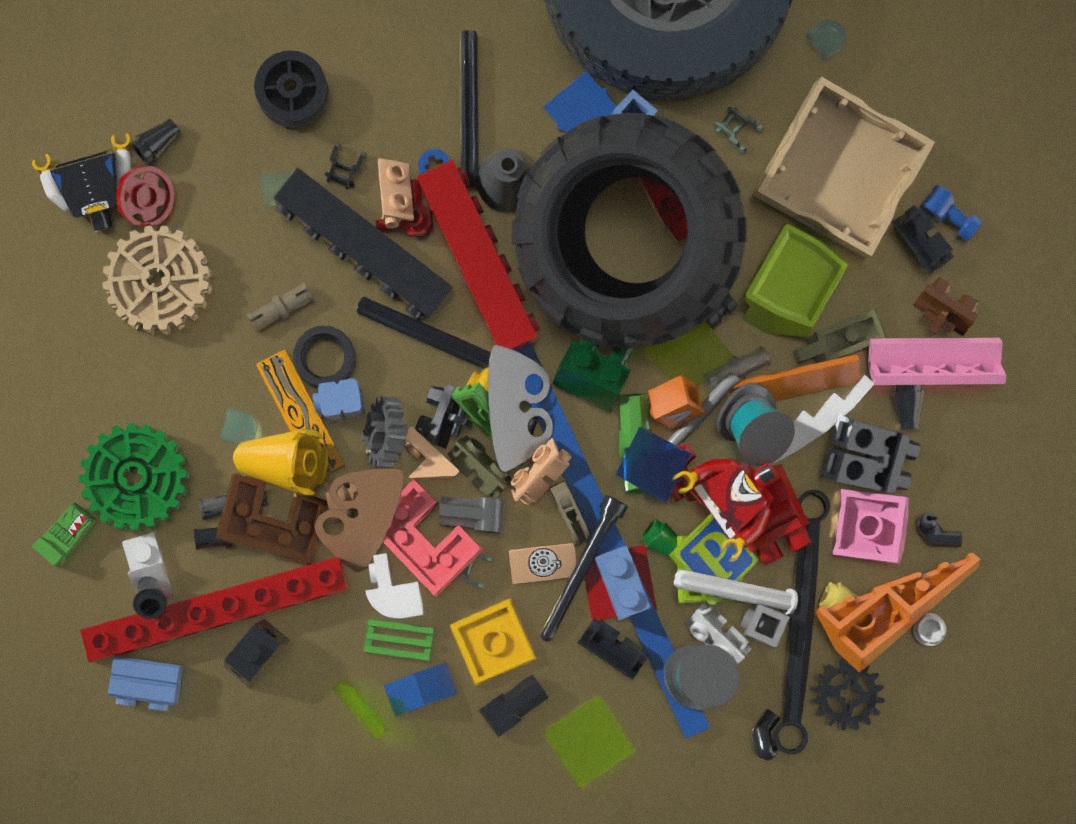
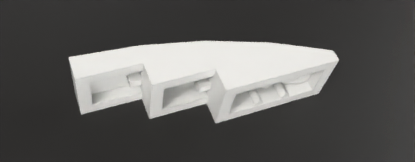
(809, 428)

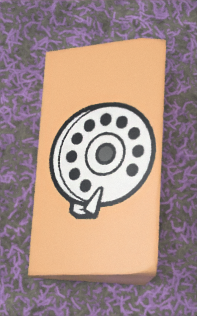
(542, 563)

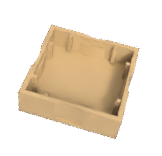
(843, 168)

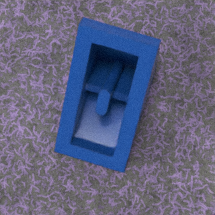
(420, 689)

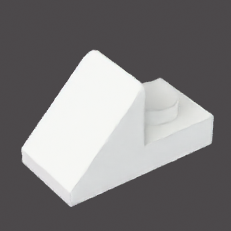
(147, 560)

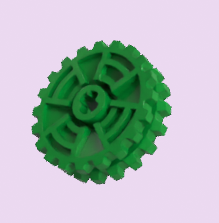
(119, 456)

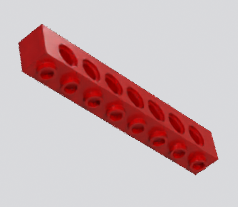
(215, 610)

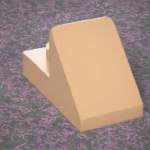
(435, 464)

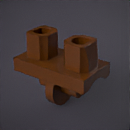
(946, 311)

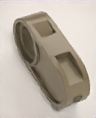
(570, 513)

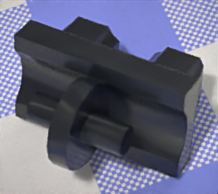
(447, 419)

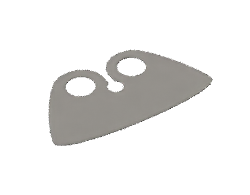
(508, 423)

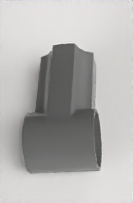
(480, 514)

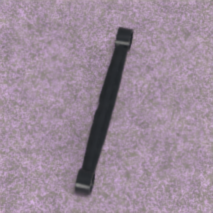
(801, 629)

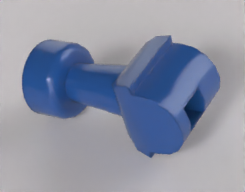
(941, 206)

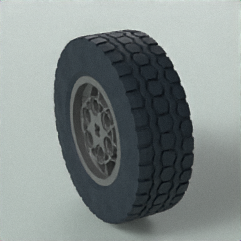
(668, 44)

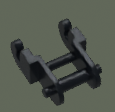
(331, 175)

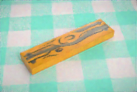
(296, 403)

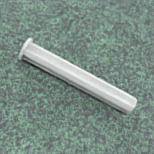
(736, 590)

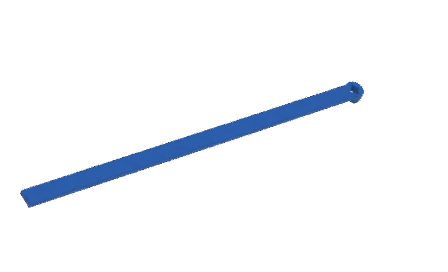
(588, 498)

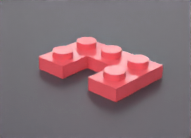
(430, 564)

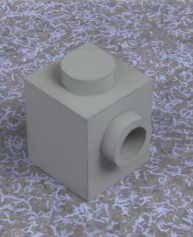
(764, 625)

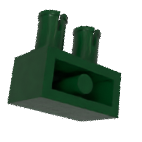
(592, 374)

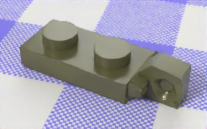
(842, 338)

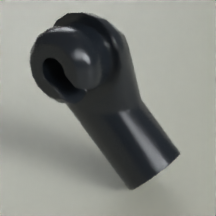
(935, 535)
(762, 738)

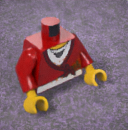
(734, 497)

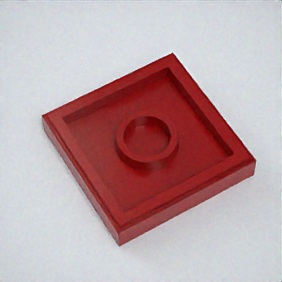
(597, 595)

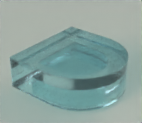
(827, 37)
(238, 427)

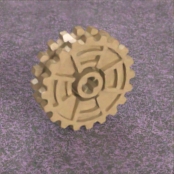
(133, 272)

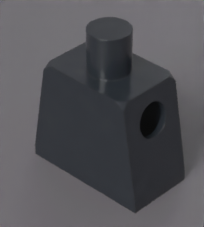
(255, 652)

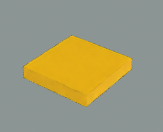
(493, 642)

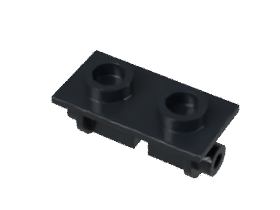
(913, 229)
(603, 642)

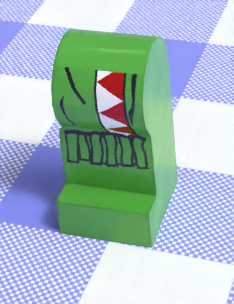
(64, 535)

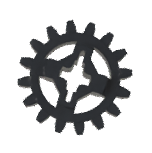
(846, 710)

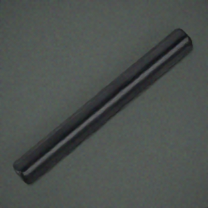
(469, 105)
(423, 332)

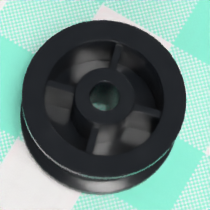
(294, 107)

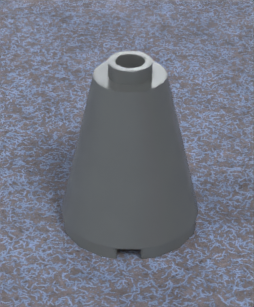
(501, 178)

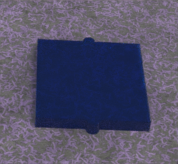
(652, 464)

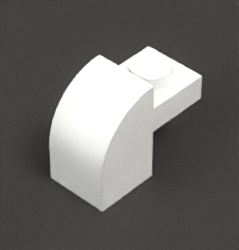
(392, 601)

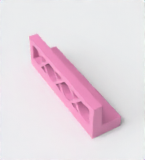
(936, 361)

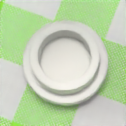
(929, 630)

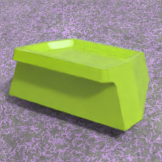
(793, 283)

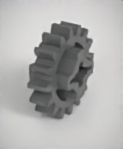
(384, 432)

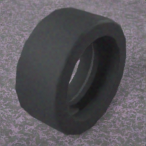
(315, 334)

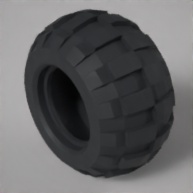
(554, 245)

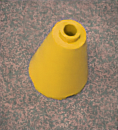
(285, 460)

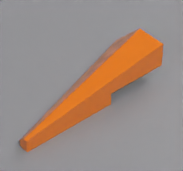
(872, 622)

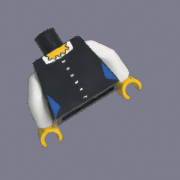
(87, 182)

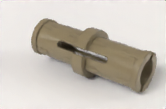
(280, 307)

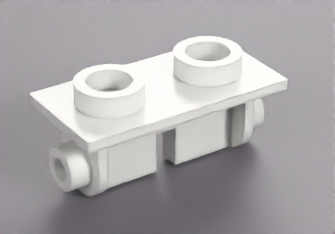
(706, 627)

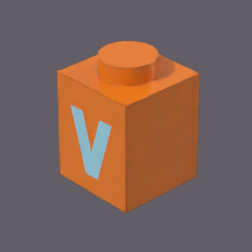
(675, 402)

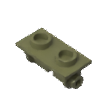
(471, 455)

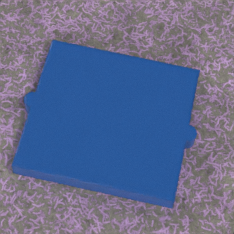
(579, 103)

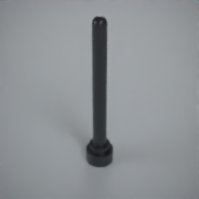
(610, 512)

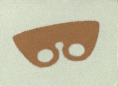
(376, 503)

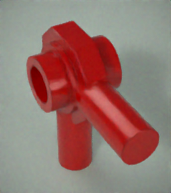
(422, 216)

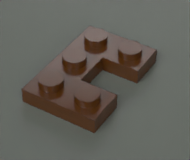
(246, 527)

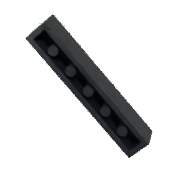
(362, 244)

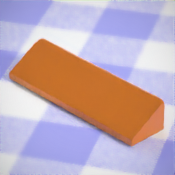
(808, 378)

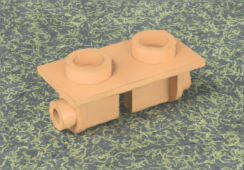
(395, 192)
(529, 482)

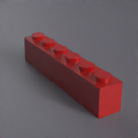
(477, 257)

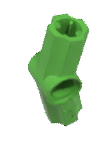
(633, 414)

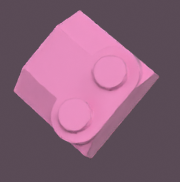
(872, 526)

